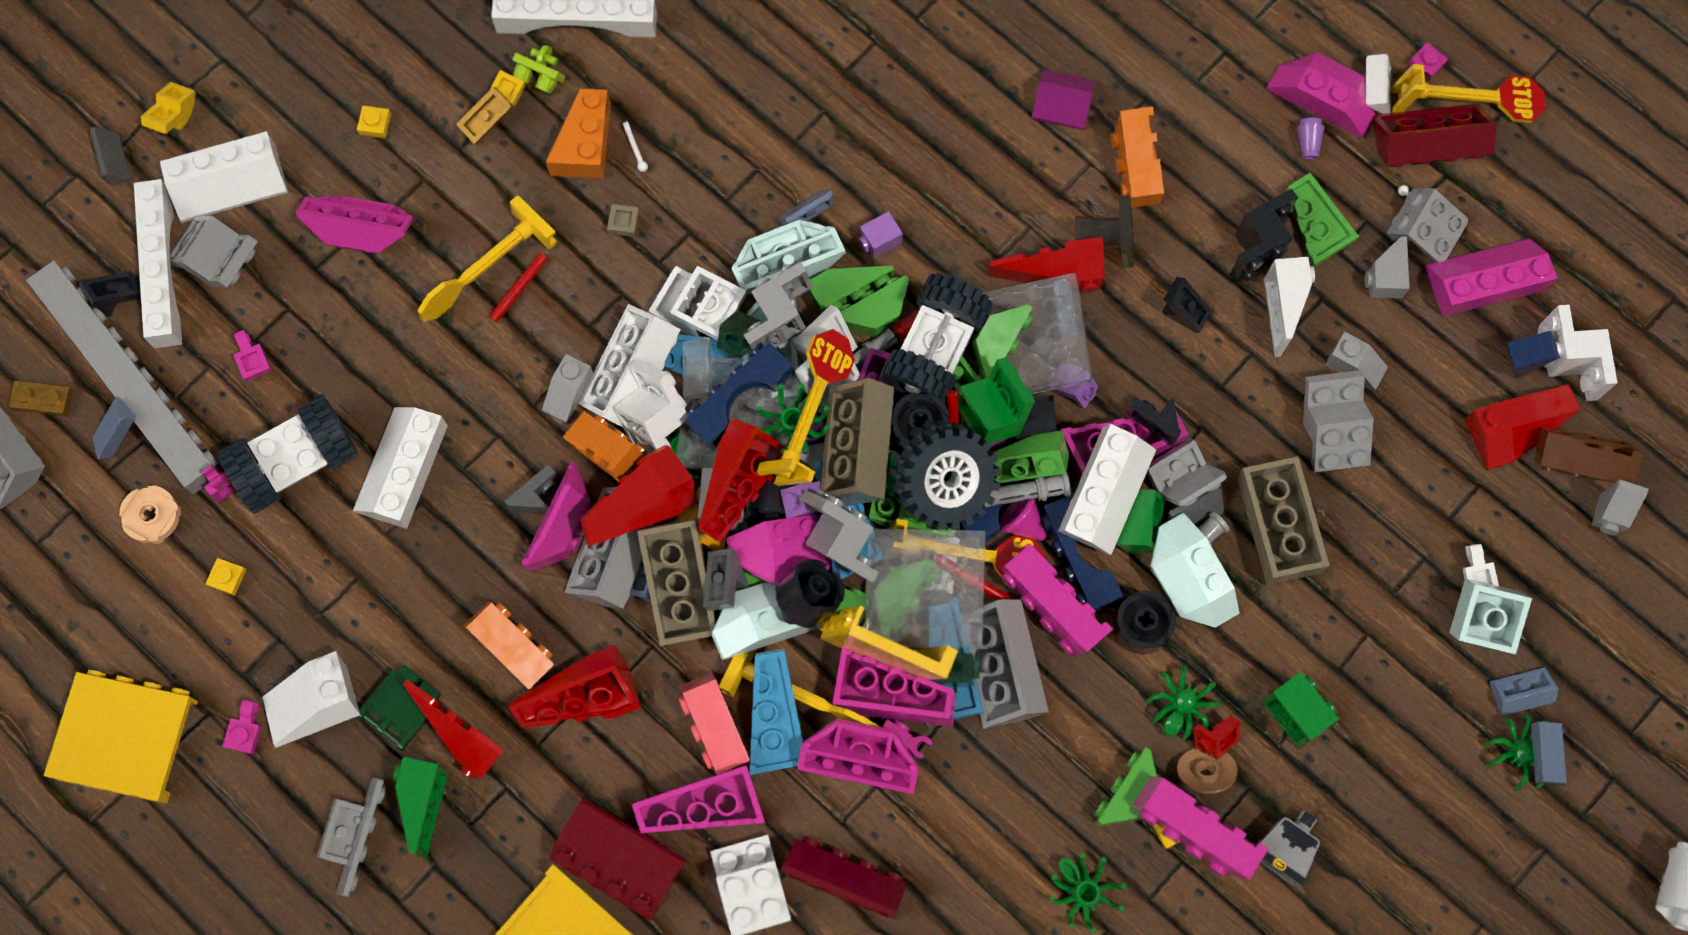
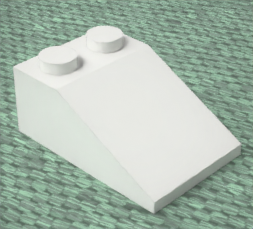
(1286, 293)
(311, 700)

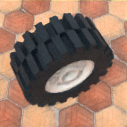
(930, 499)

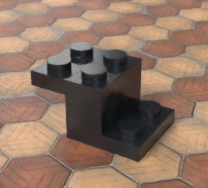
(1263, 236)

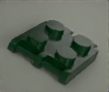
(396, 707)

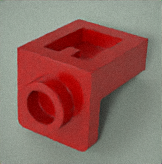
(1220, 739)

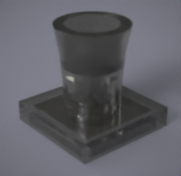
(1115, 231)

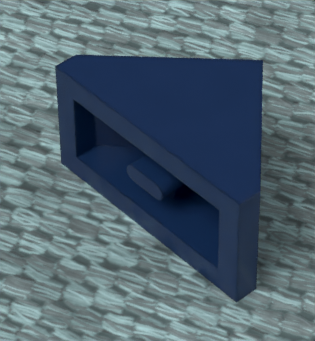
(1531, 353)

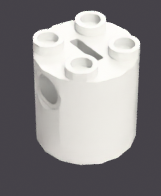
(1673, 891)

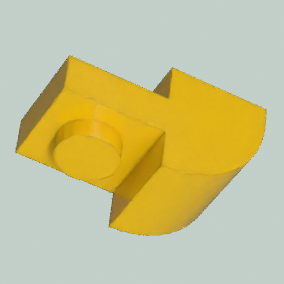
(171, 109)

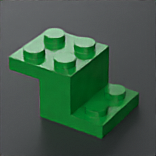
(995, 405)

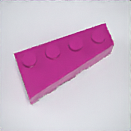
(1082, 440)
(1054, 602)
(890, 692)
(704, 804)
(1198, 829)

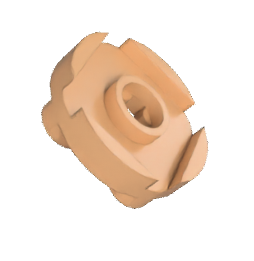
(155, 529)

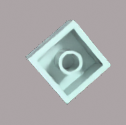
(1490, 616)

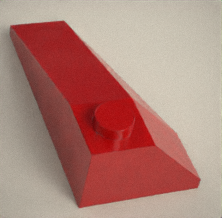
(1080, 257)
(1514, 425)
(735, 476)
(648, 495)
(588, 688)
(464, 741)

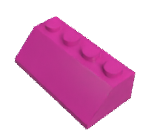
(1490, 276)

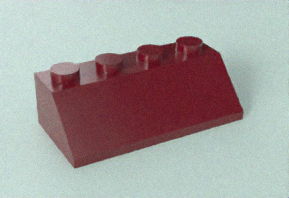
(1434, 135)
(617, 859)
(844, 878)

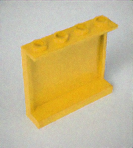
(843, 631)
(119, 736)
(561, 909)

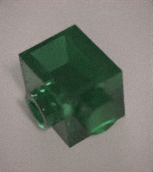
(732, 332)
(962, 672)

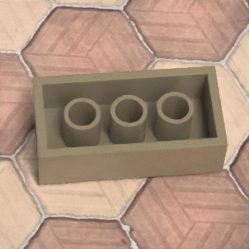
(857, 441)
(1282, 520)
(676, 580)

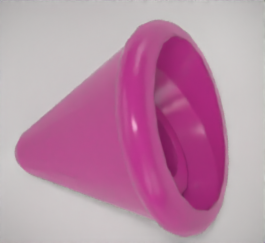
(1023, 520)

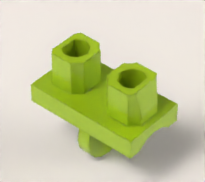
(548, 76)

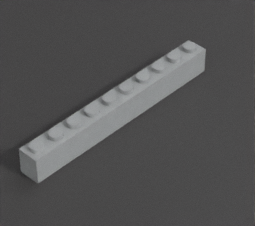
(122, 375)

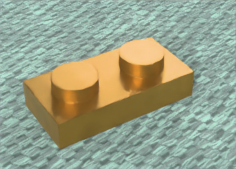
(485, 115)
(40, 398)

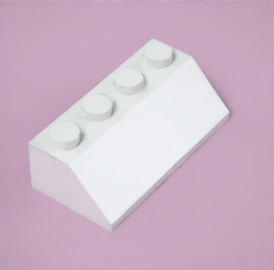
(224, 176)
(635, 337)
(401, 466)
(1107, 489)

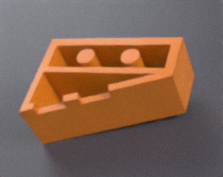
(583, 137)
(1137, 157)
(604, 446)
(509, 643)

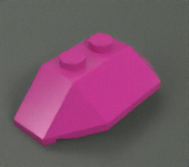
(1326, 91)
(354, 222)
(561, 524)
(776, 547)
(860, 755)

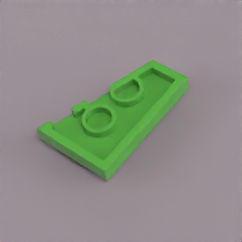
(1319, 221)

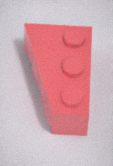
(713, 724)

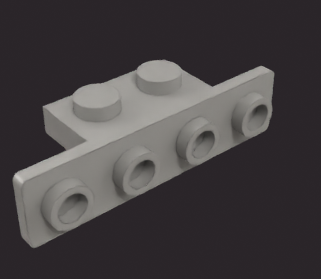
(347, 832)

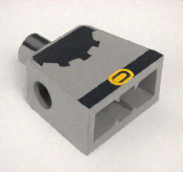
(1290, 848)

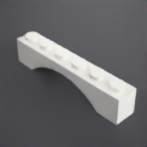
(626, 17)
(158, 298)

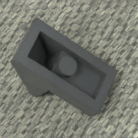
(527, 497)
(722, 579)

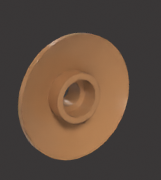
(1205, 773)

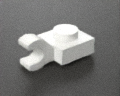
(1479, 569)

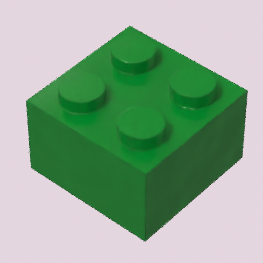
(1300, 709)

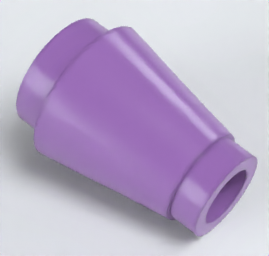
(1310, 137)

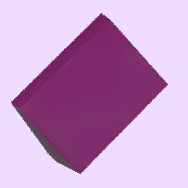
(1063, 99)

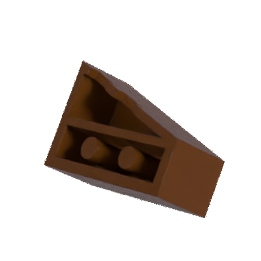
(1587, 455)

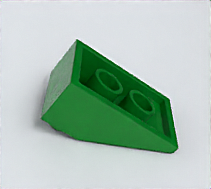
(419, 795)

